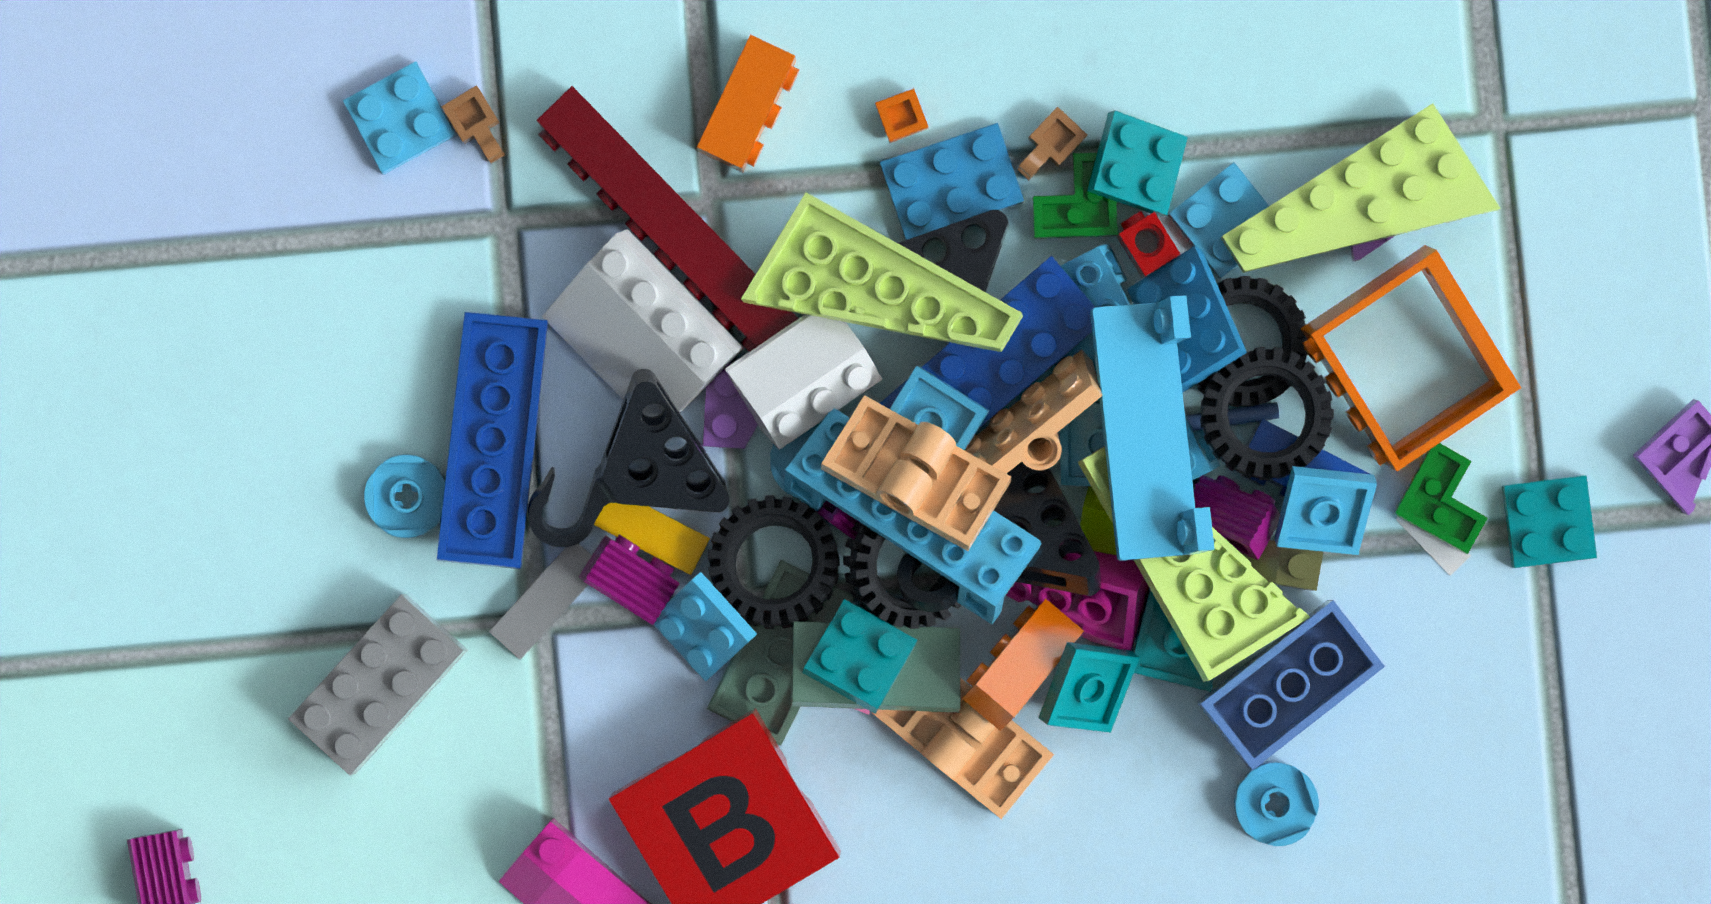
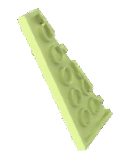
(1383, 190)
(857, 276)
(1210, 598)

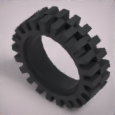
(1289, 320)
(1302, 378)
(774, 513)
(871, 593)

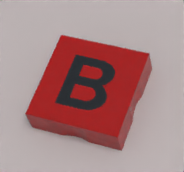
(726, 820)

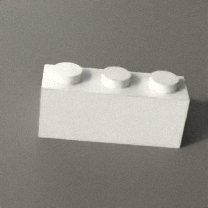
(802, 376)

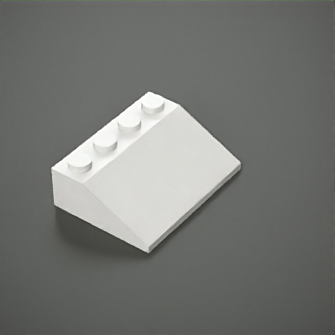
(636, 315)

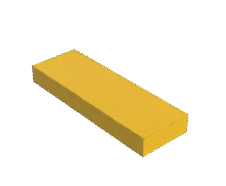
(655, 534)

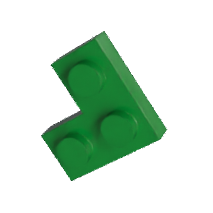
(1076, 214)
(1430, 502)

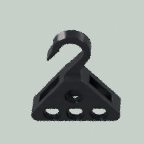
(966, 263)
(660, 485)
(1031, 514)

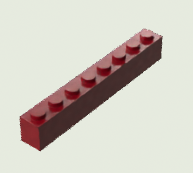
(660, 214)

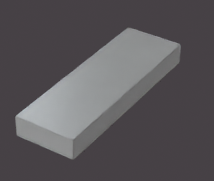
(543, 602)

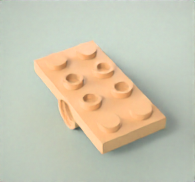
(1032, 425)
(916, 472)
(973, 752)

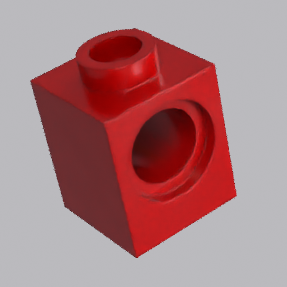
(1147, 262)

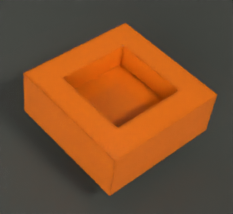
(901, 115)

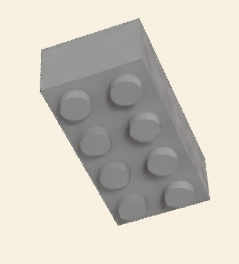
(377, 684)

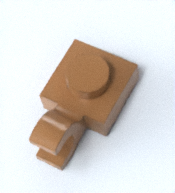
(474, 119)
(1054, 141)

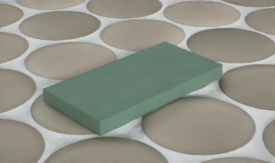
(763, 668)
(924, 684)

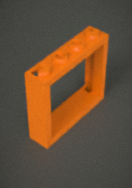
(1501, 379)

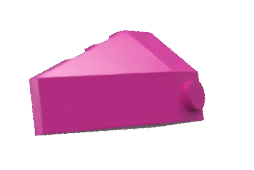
(1110, 614)
(565, 871)

